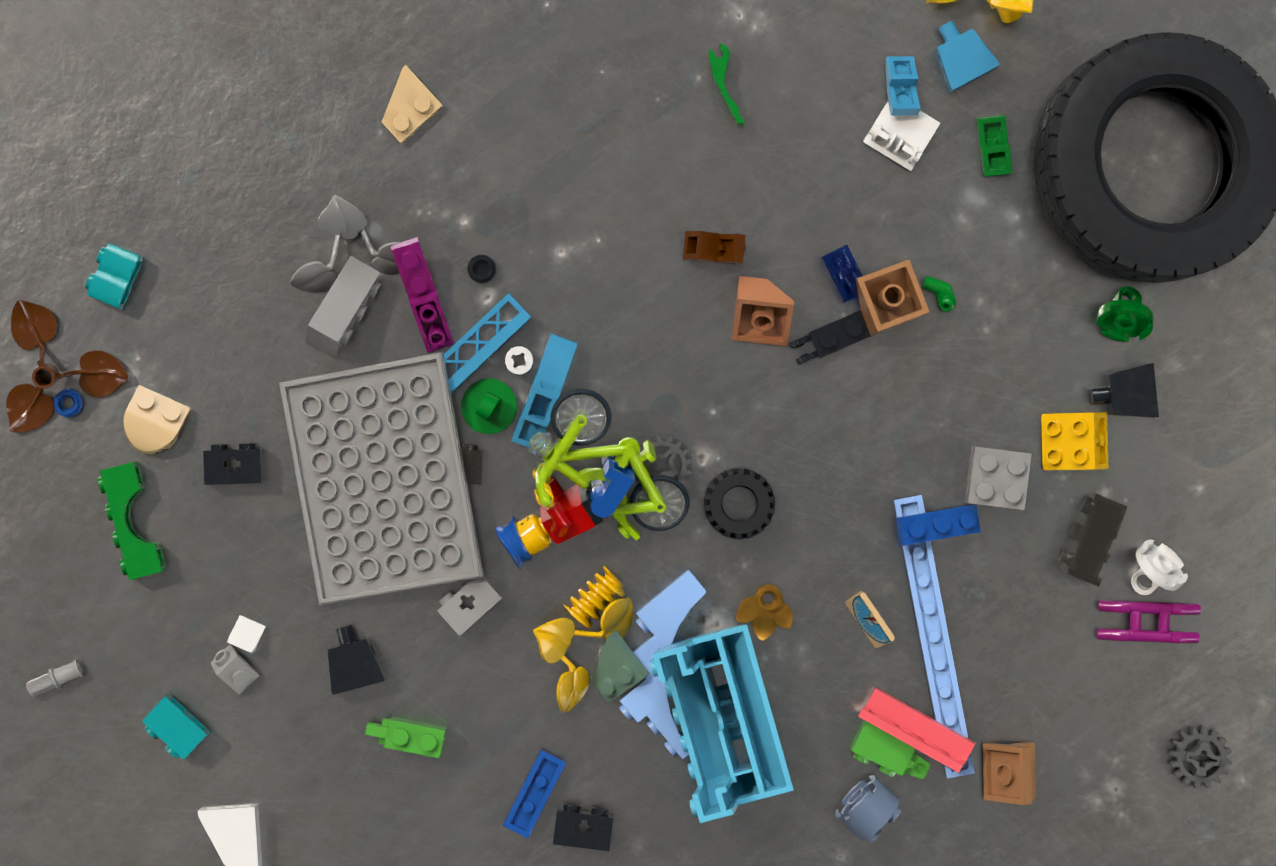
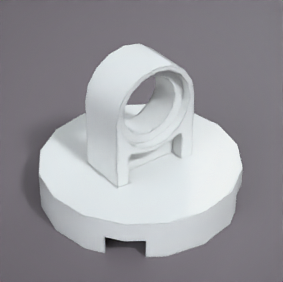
(1160, 566)

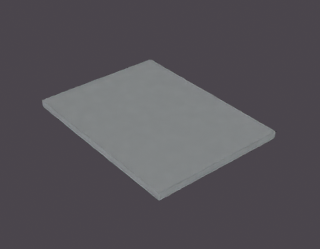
(381, 479)

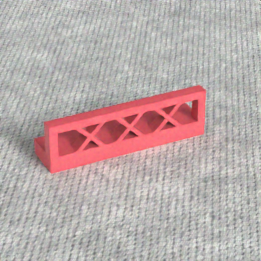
(917, 730)

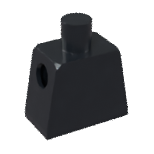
(1129, 392)
(353, 662)

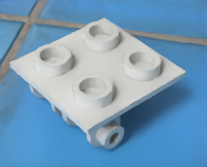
(901, 136)

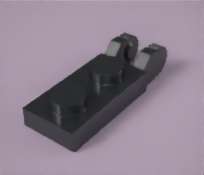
(833, 336)

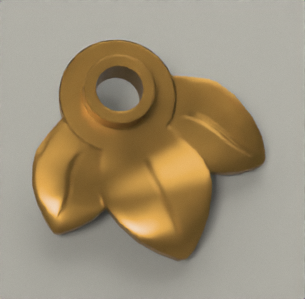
(765, 616)

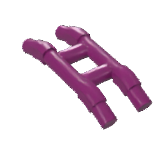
(1136, 634)

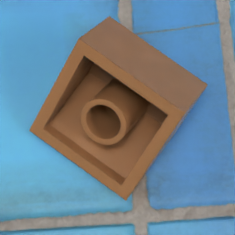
(890, 297)

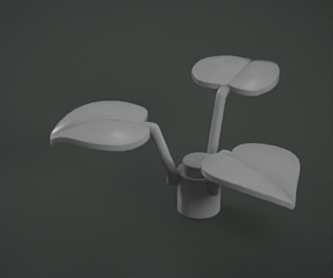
(342, 220)

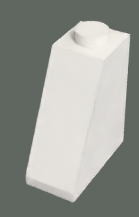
(234, 833)

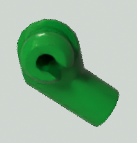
(943, 292)

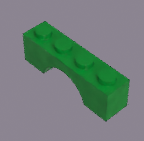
(121, 487)

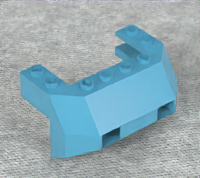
(719, 715)

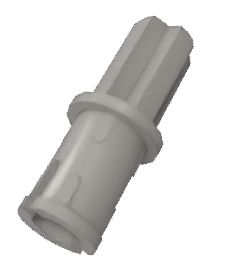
(54, 679)

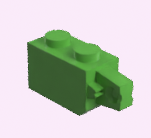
(409, 736)
(888, 752)

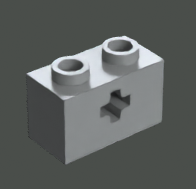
(462, 618)

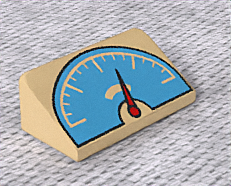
(869, 620)

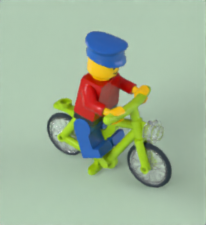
(580, 420)

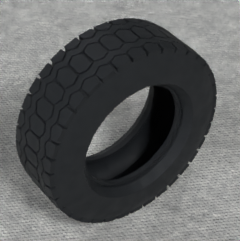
(1072, 177)

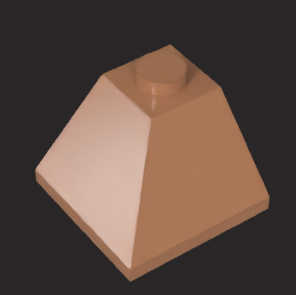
(761, 312)

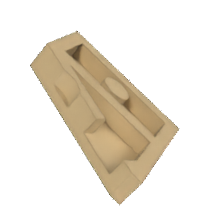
(409, 106)

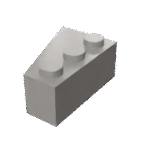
(342, 307)

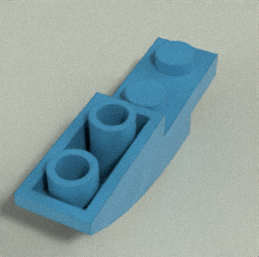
(544, 389)

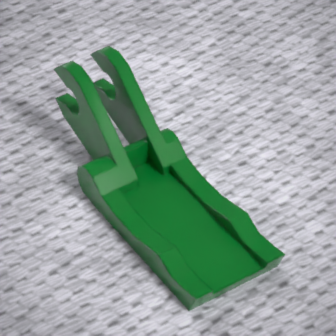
(718, 70)

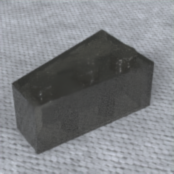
(1092, 538)

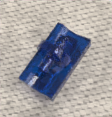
(843, 272)

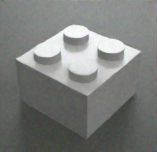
(998, 478)

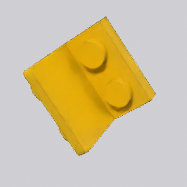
(1074, 441)

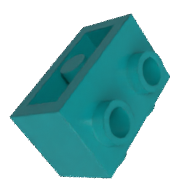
(175, 727)

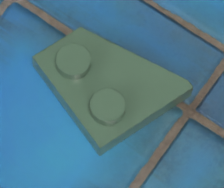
(617, 668)

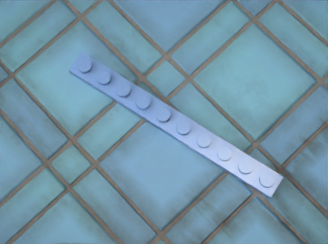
(933, 631)

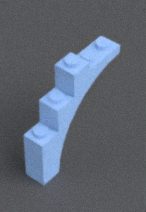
(661, 617)

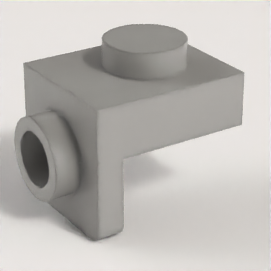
(234, 669)

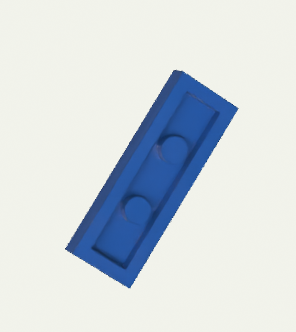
(937, 525)
(534, 793)

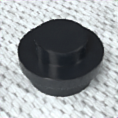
(481, 268)

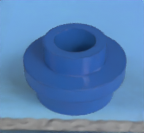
(59, 403)

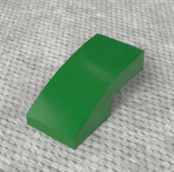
(994, 145)

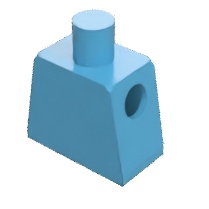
(963, 57)

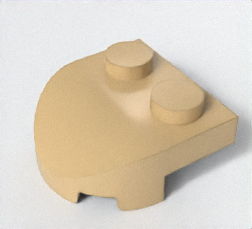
(153, 421)

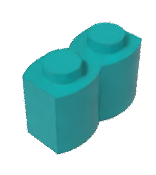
(114, 275)

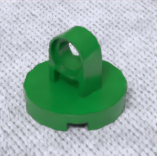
(1125, 317)
(489, 406)

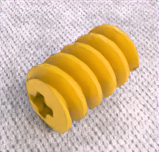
(595, 597)

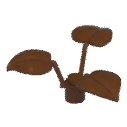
(30, 407)

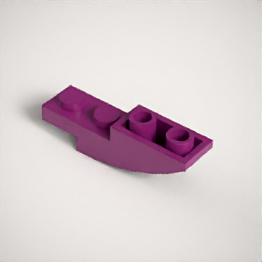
(422, 294)

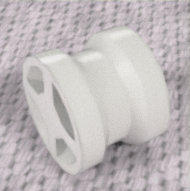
(519, 360)

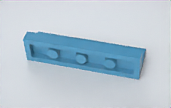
(490, 347)

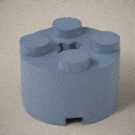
(868, 809)

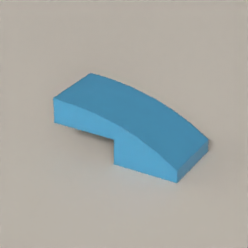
(901, 85)

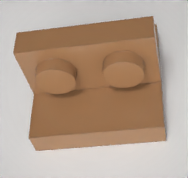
(1009, 772)

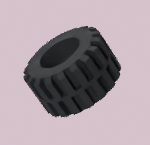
(739, 528)

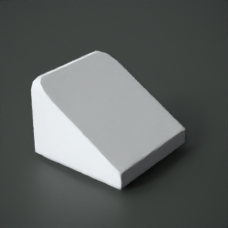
(246, 634)

